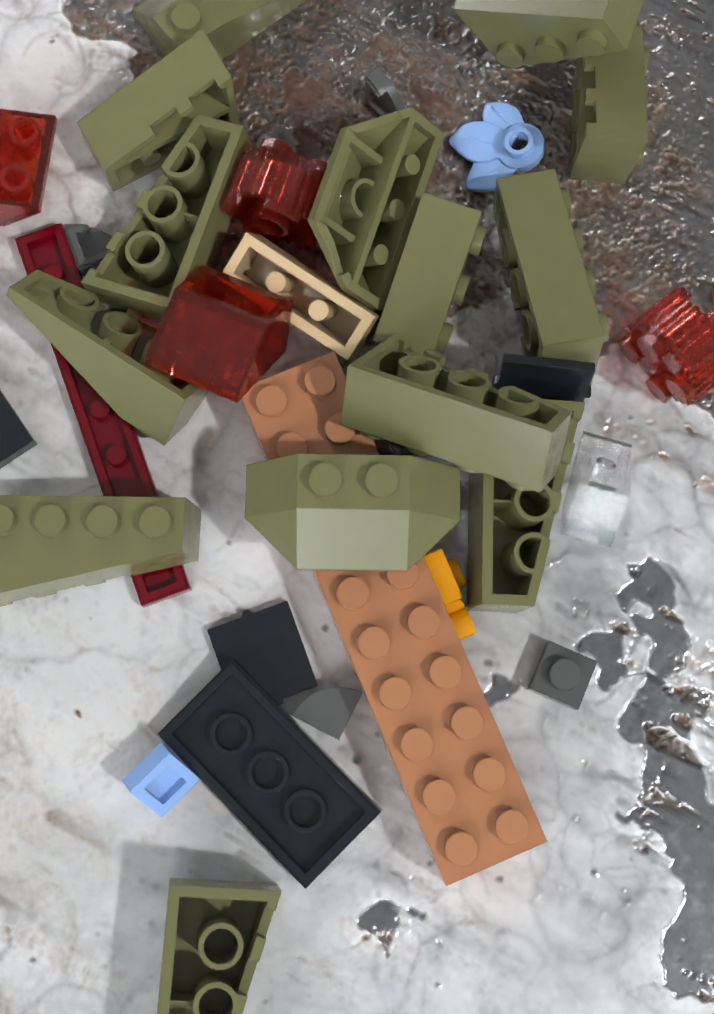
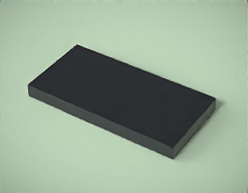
(270, 773)

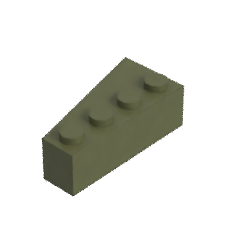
(174, 223)
(549, 269)
(454, 415)
(512, 534)
(90, 539)
(213, 944)

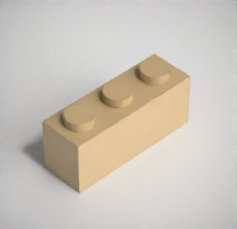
(318, 303)

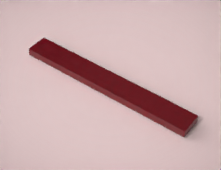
(108, 438)

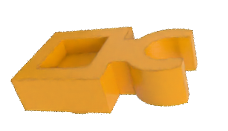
(449, 581)

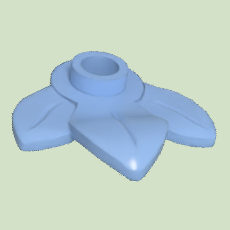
(490, 146)

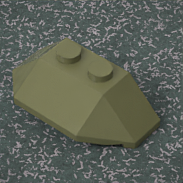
(372, 200)
(352, 509)

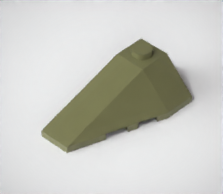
(225, 22)
(108, 353)

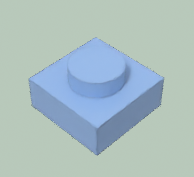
(160, 779)

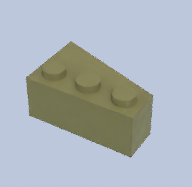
(550, 29)
(150, 114)
(609, 114)
(431, 274)

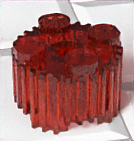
(275, 193)
(673, 347)

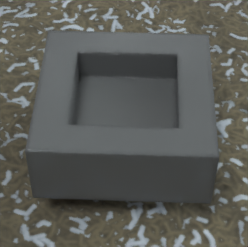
(562, 675)

